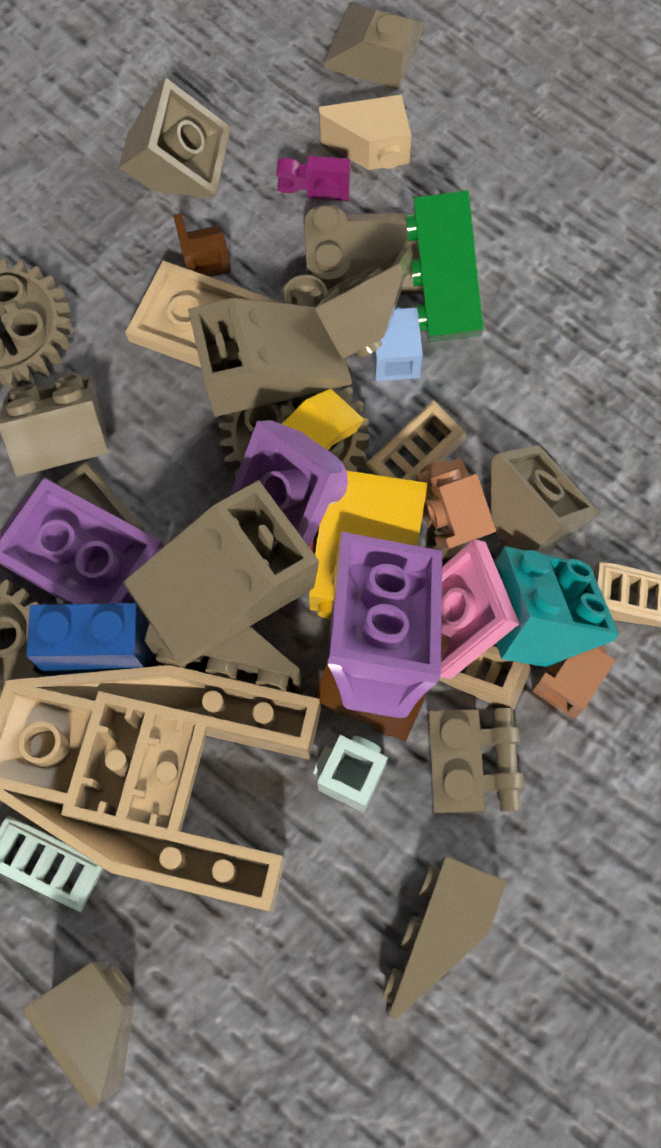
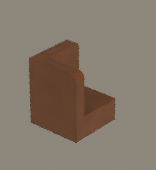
(203, 249)

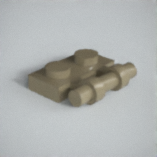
(458, 766)

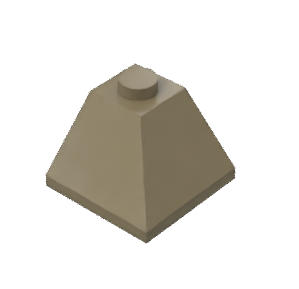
(374, 45)
(176, 144)
(363, 306)
(534, 501)
(87, 1028)

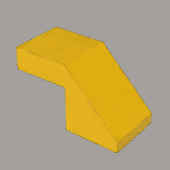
(325, 419)

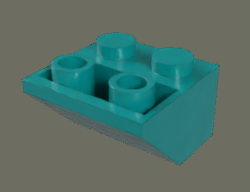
(556, 608)

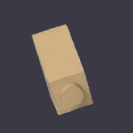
(368, 131)

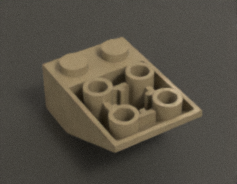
(263, 353)
(223, 574)
(241, 658)

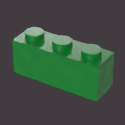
(445, 266)

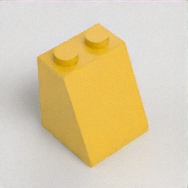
(371, 508)

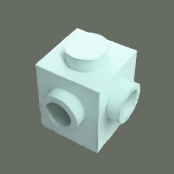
(350, 771)

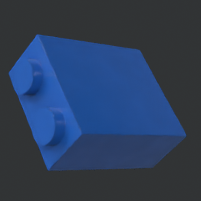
(88, 638)

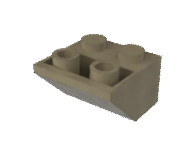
(53, 424)

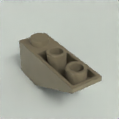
(452, 923)

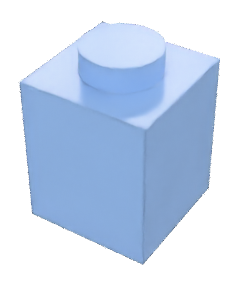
(401, 349)

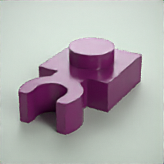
(321, 177)

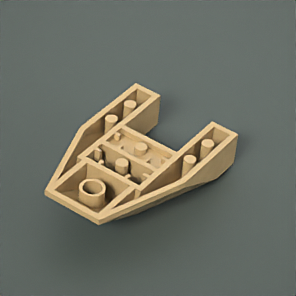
(116, 760)

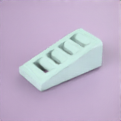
(9, 835)

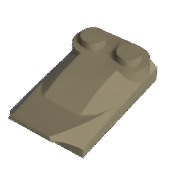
(350, 243)

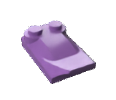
(294, 472)
(73, 547)
(385, 624)

